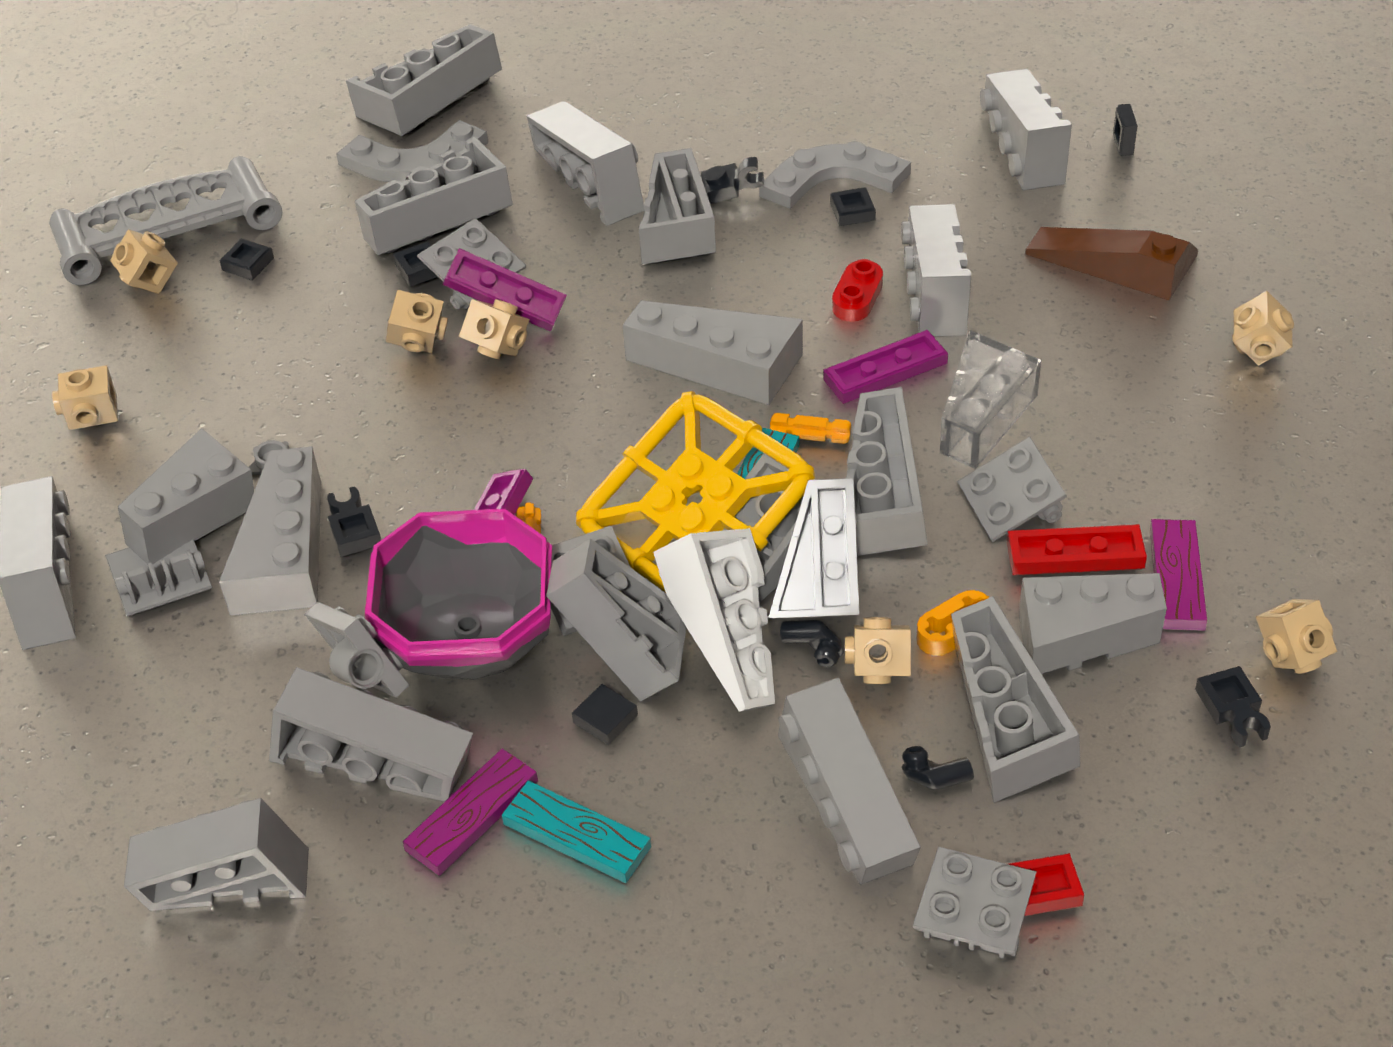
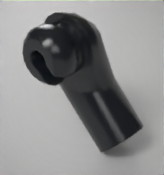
(815, 633)
(935, 775)

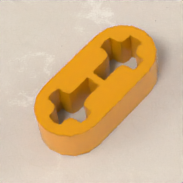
(940, 620)

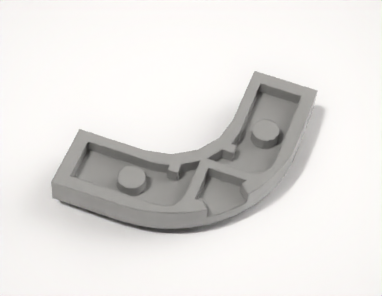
(826, 162)
(391, 164)

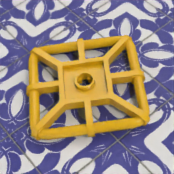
(691, 473)

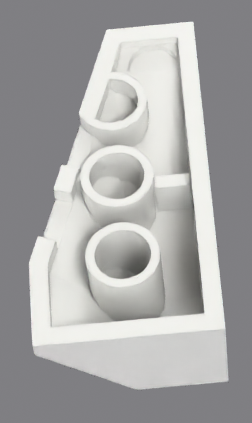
(716, 593)

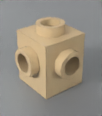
(143, 261)
(416, 321)
(494, 328)
(1262, 328)
(86, 397)
(1297, 635)
(894, 660)

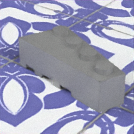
(426, 81)
(1027, 128)
(589, 159)
(938, 270)
(715, 347)
(884, 476)
(36, 562)
(1013, 709)
(847, 781)

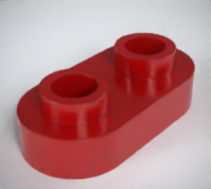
(857, 290)

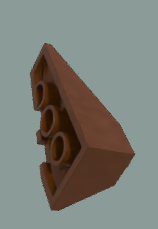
(1129, 258)

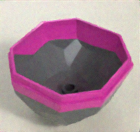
(460, 592)

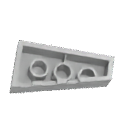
(435, 198)
(278, 541)
(366, 737)

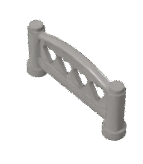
(84, 245)

